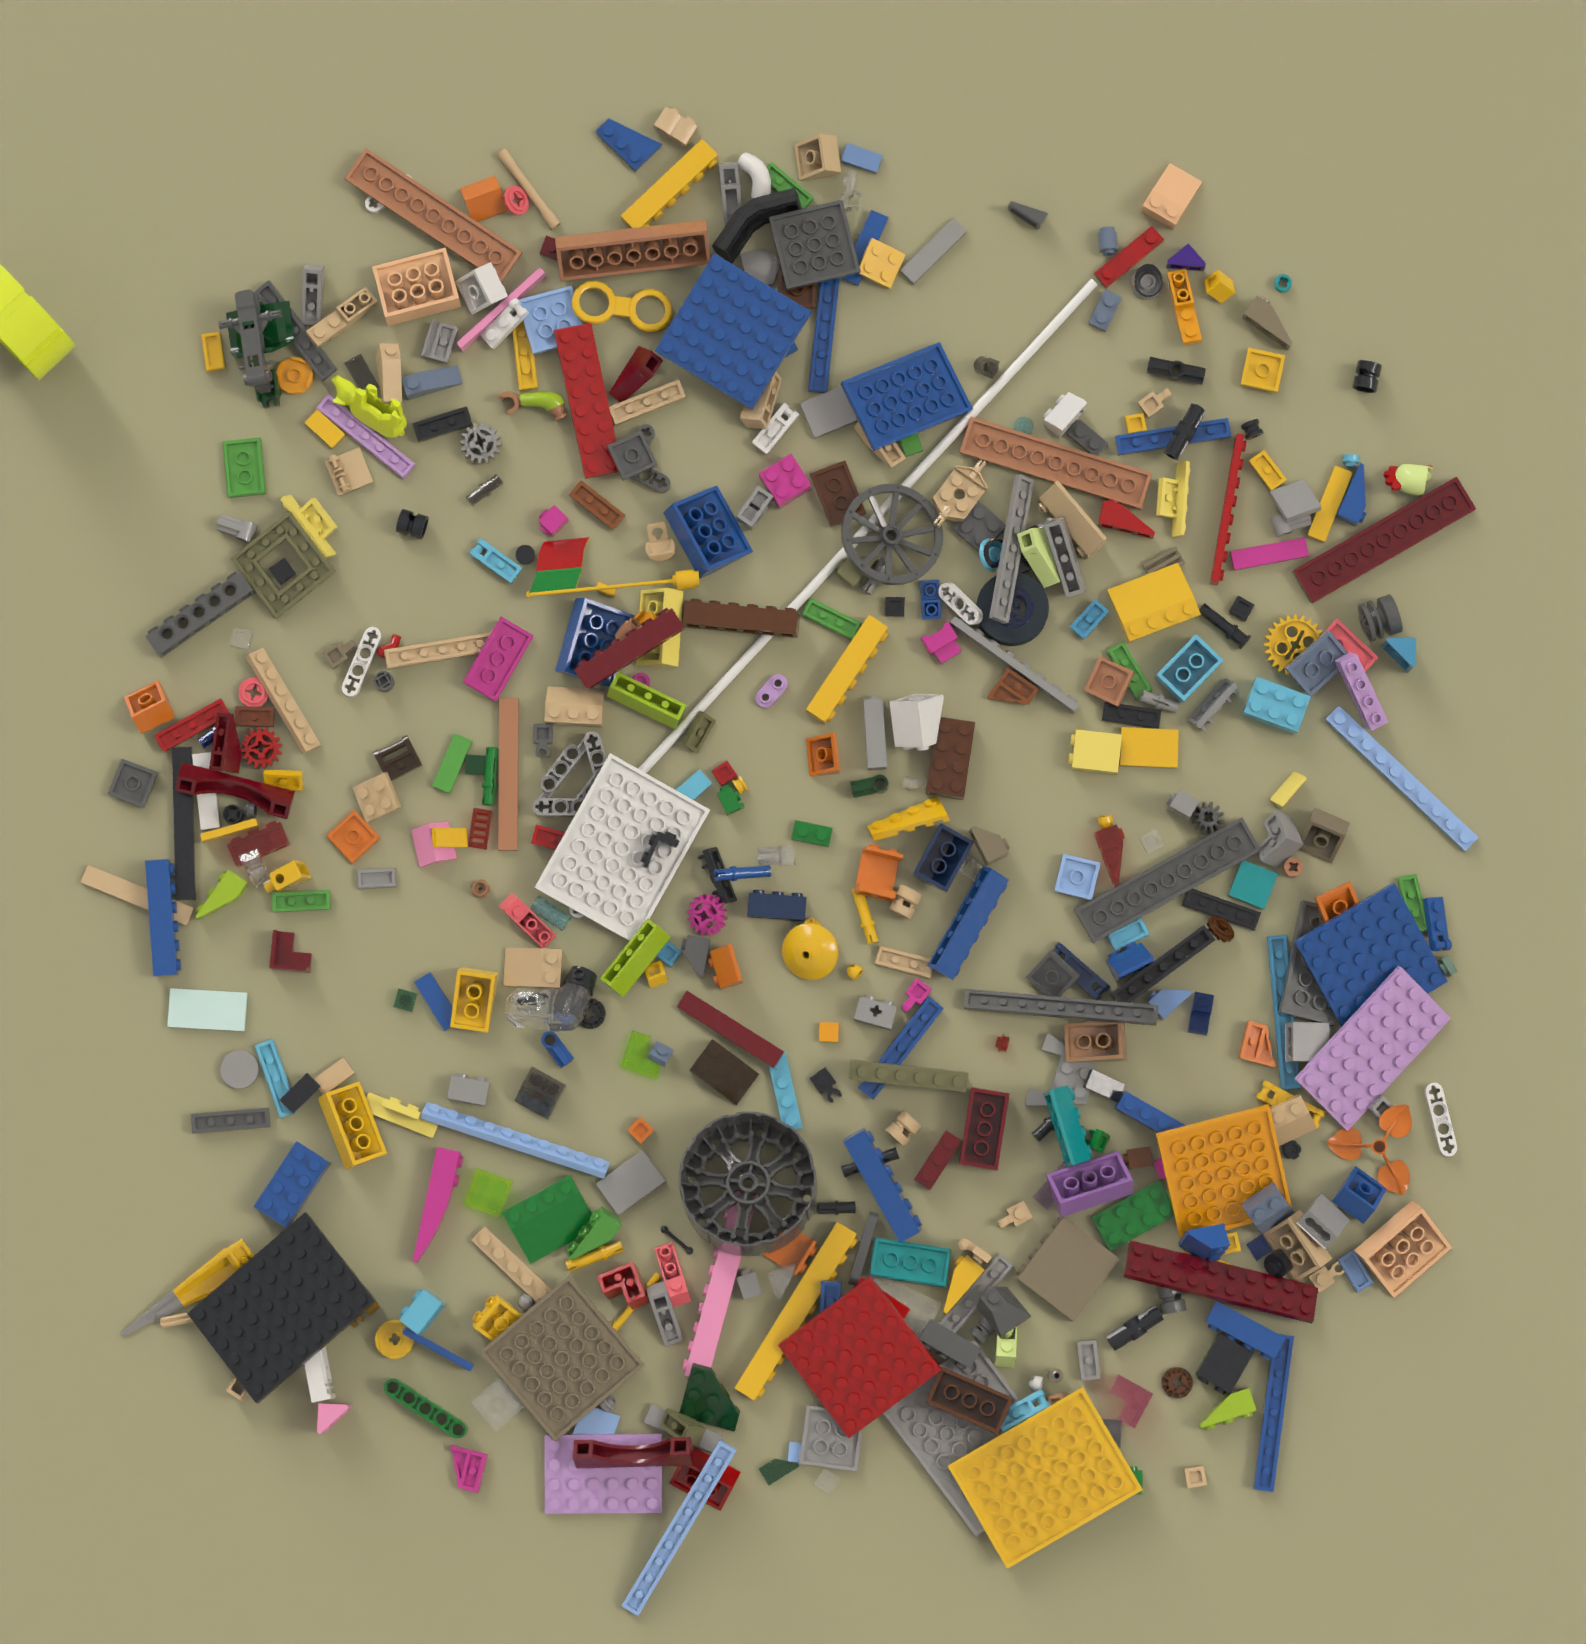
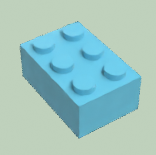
(1188, 669)
(1276, 705)
(422, 1311)

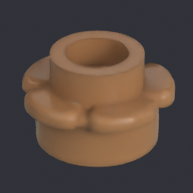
(475, 888)

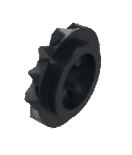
(594, 1021)

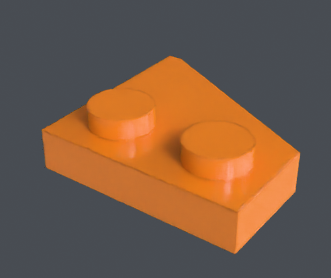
(1256, 1045)

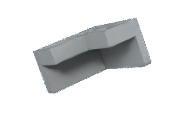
(1282, 839)

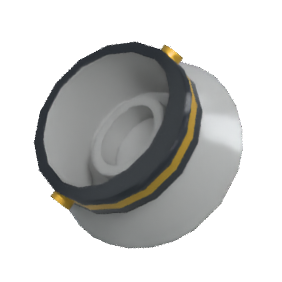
(1147, 282)

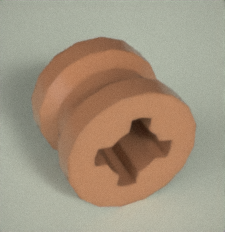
(1292, 870)

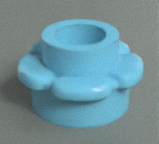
(1351, 460)

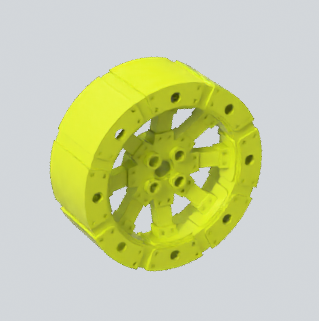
(29, 329)

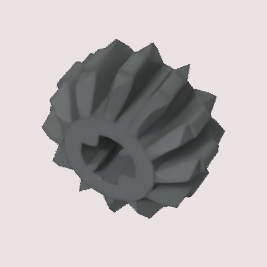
(1200, 817)

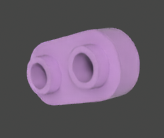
(772, 691)

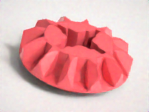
(517, 193)
(246, 697)

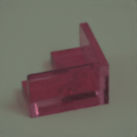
(1135, 1397)

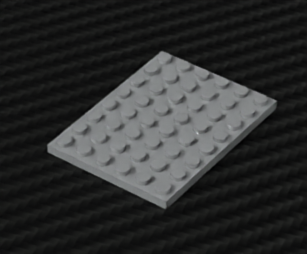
(943, 1438)

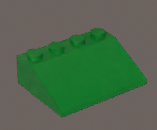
(548, 1219)

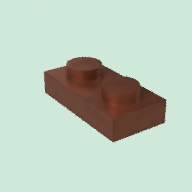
(254, 716)

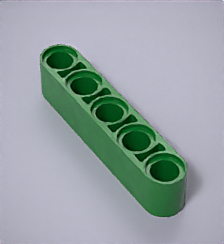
(415, 1406)

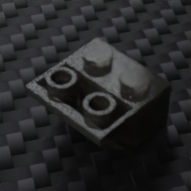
(540, 1093)

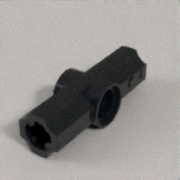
(1188, 373)
(1184, 431)
(1134, 1328)

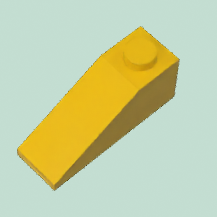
(963, 1277)

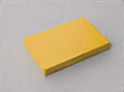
(1149, 747)

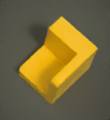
(1219, 286)

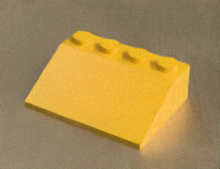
(1153, 602)

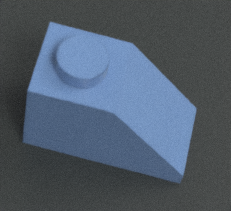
(1167, 1000)

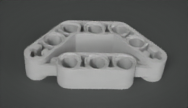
(558, 779)

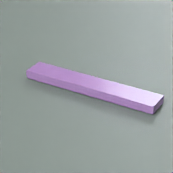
(366, 437)

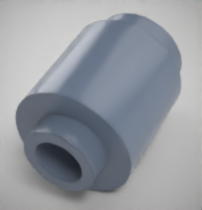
(1107, 240)

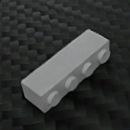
(1065, 556)

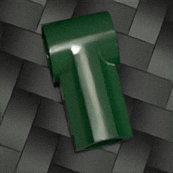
(867, 786)

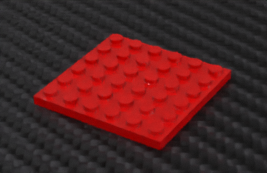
(859, 1357)

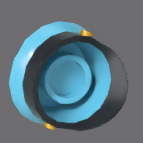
(990, 553)

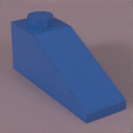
(1354, 501)

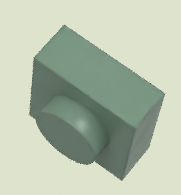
(1447, 966)

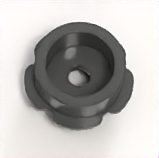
(250, 810)

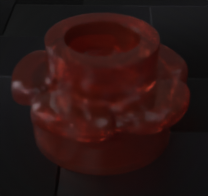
(1002, 1043)

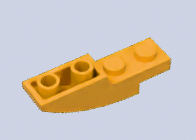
(1184, 307)

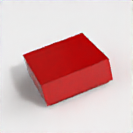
(724, 773)

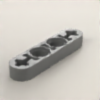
(863, 1248)

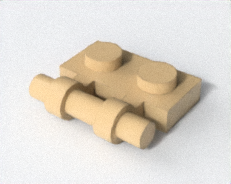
(978, 1254)

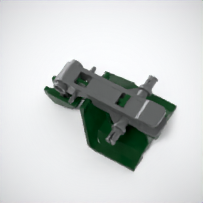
(255, 331)

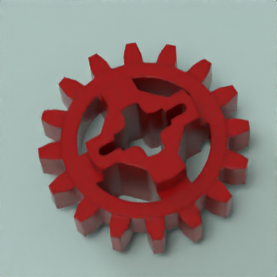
(252, 749)

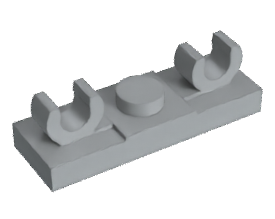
(1213, 704)

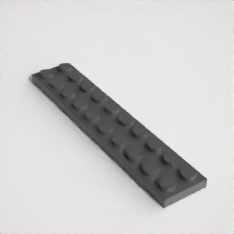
(1167, 880)

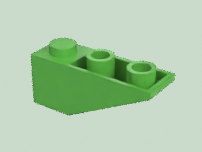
(598, 1231)

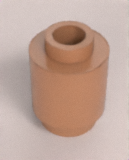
(627, 626)

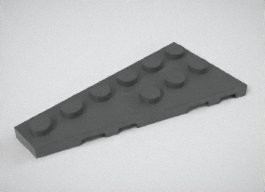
(1300, 992)

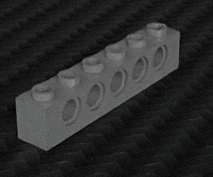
(195, 624)

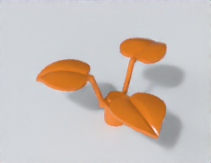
(1396, 1122)

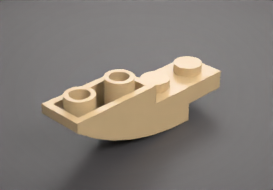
(342, 318)

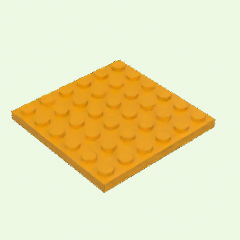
(1219, 1166)

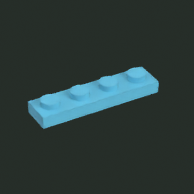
(785, 1094)

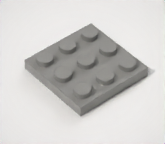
(826, 1443)

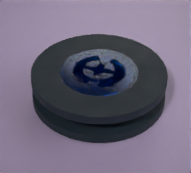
(1017, 630)

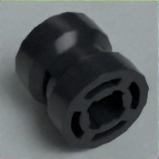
(233, 814)

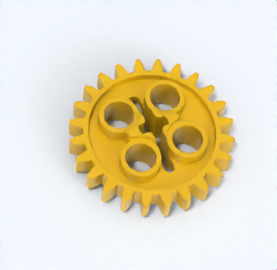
(1279, 635)

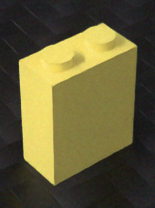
(1095, 752)

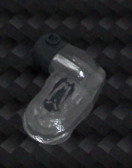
(551, 1007)

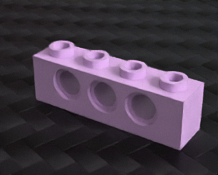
(1361, 691)

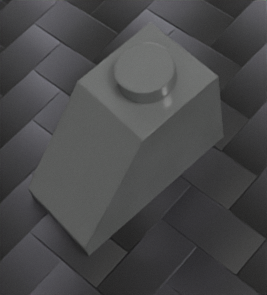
(696, 952)

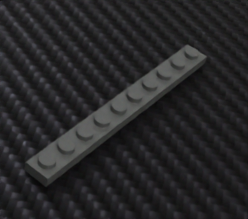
(1061, 1007)

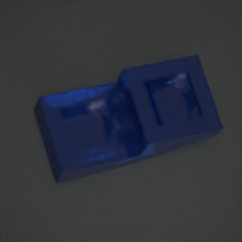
(1200, 1013)

